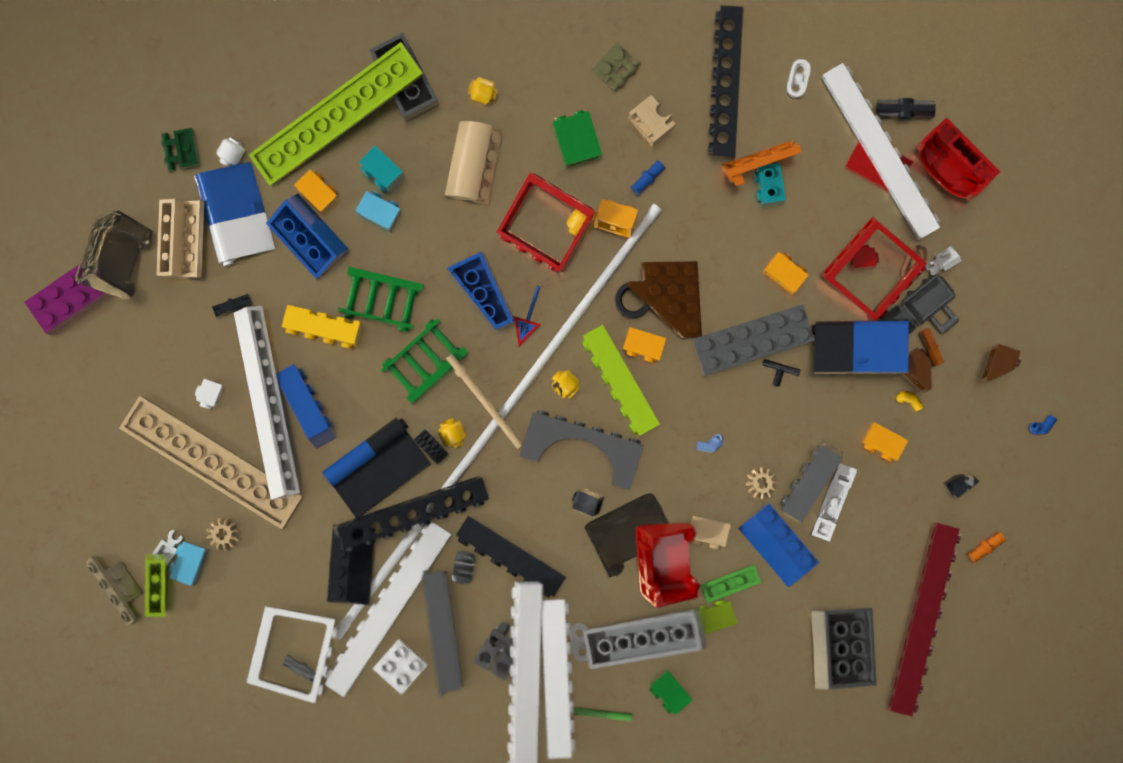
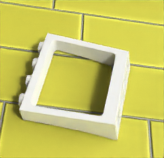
(253, 676)

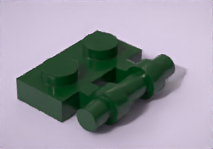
(185, 146)

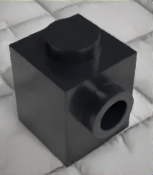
(587, 502)

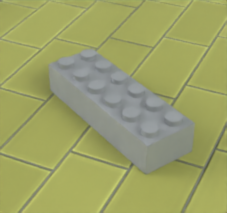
(644, 638)

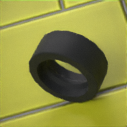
(629, 314)

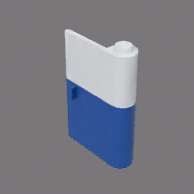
(234, 212)

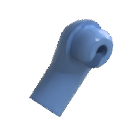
(712, 445)

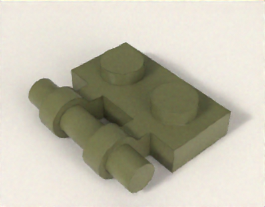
(612, 62)

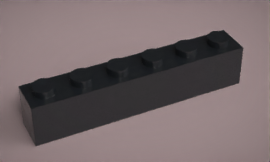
(509, 555)

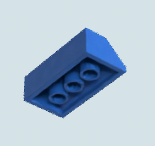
(307, 235)
(778, 545)

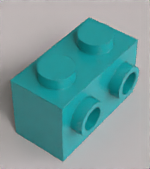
(770, 184)

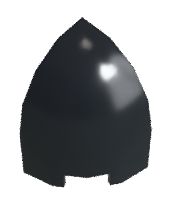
(960, 484)

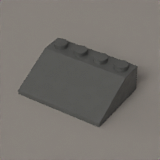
(844, 648)

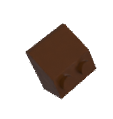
(1000, 361)
(919, 369)

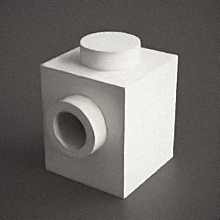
(209, 394)

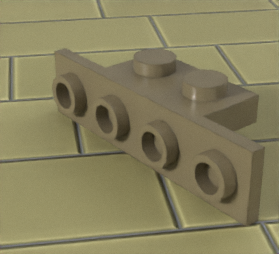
(117, 585)

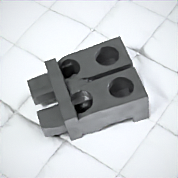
(496, 644)

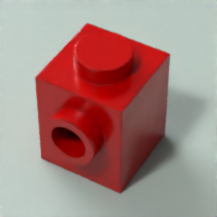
(865, 258)

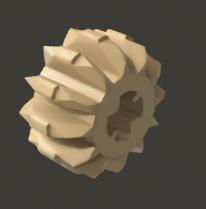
(755, 485)
(218, 529)

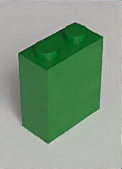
(577, 138)

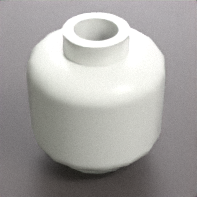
(230, 151)

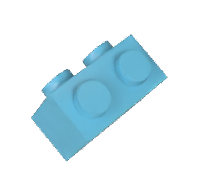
(378, 210)
(188, 563)

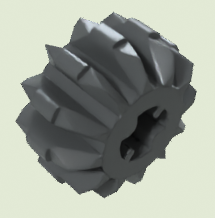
(463, 567)

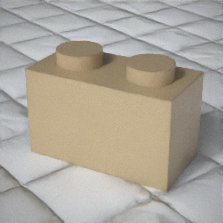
(710, 532)

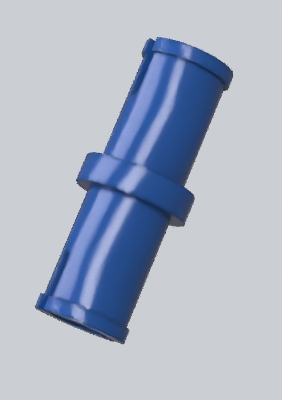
(647, 177)

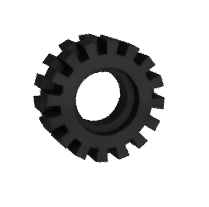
(431, 446)

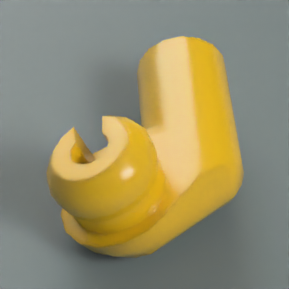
(910, 397)

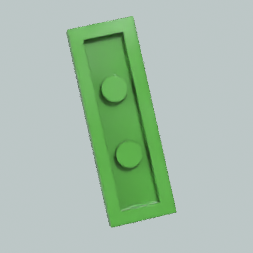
(730, 583)

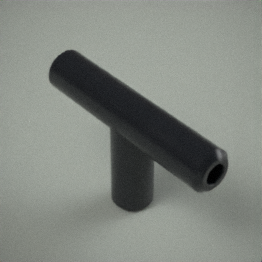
(781, 369)

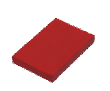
(862, 165)

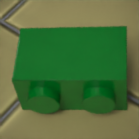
(670, 692)

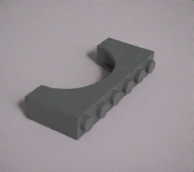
(545, 431)

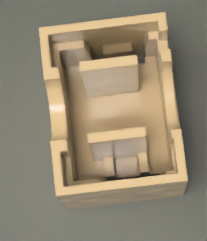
(649, 122)

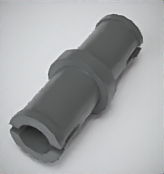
(299, 668)

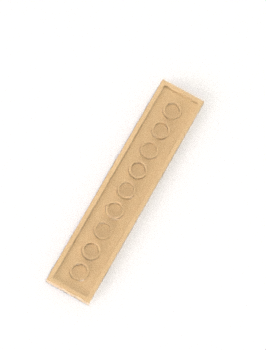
(207, 461)

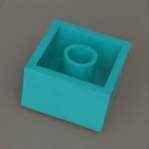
(381, 169)

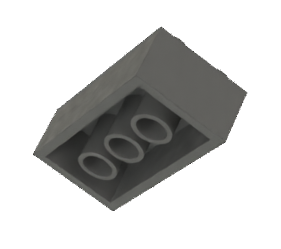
(419, 94)

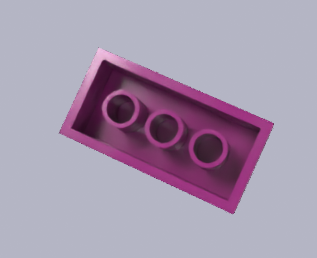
(62, 302)

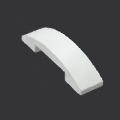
(833, 502)

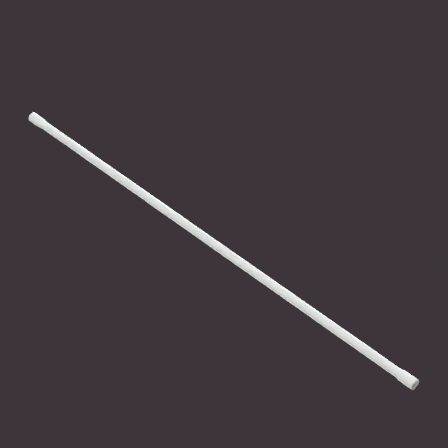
(648, 219)

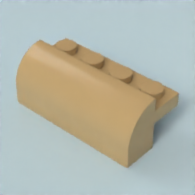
(473, 162)
(180, 239)

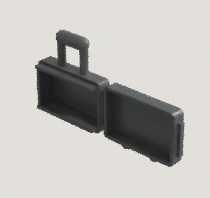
(924, 304)

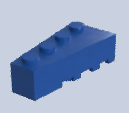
(483, 288)

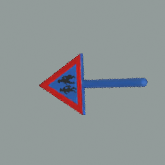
(525, 327)

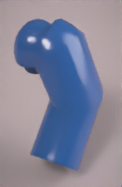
(1044, 427)

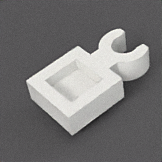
(944, 259)
(168, 547)

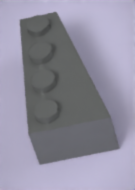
(813, 480)

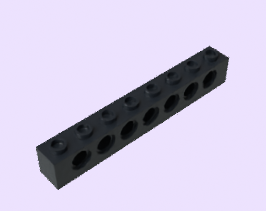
(731, 15)
(345, 530)

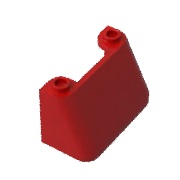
(665, 563)

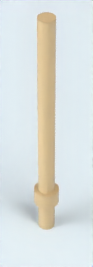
(461, 372)

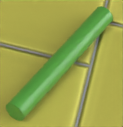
(603, 714)

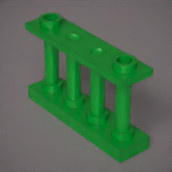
(376, 280)
(428, 379)

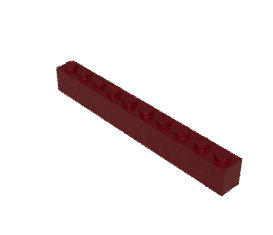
(923, 619)

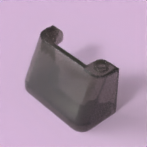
(113, 254)
(615, 531)

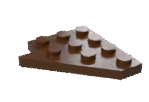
(672, 294)

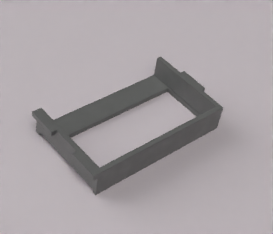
(442, 631)

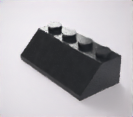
(350, 572)

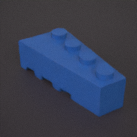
(305, 407)

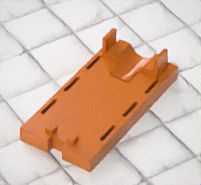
(736, 167)

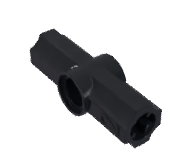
(906, 108)

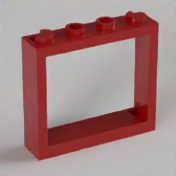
(524, 246)
(853, 247)

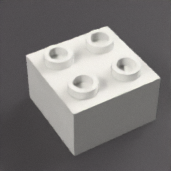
(400, 666)

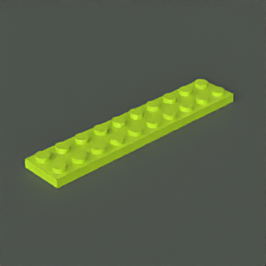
(336, 114)

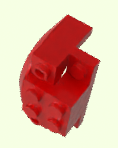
(955, 161)

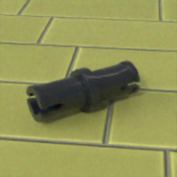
(231, 305)

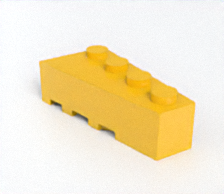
(322, 326)

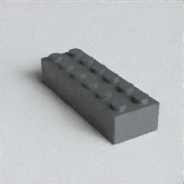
(753, 340)

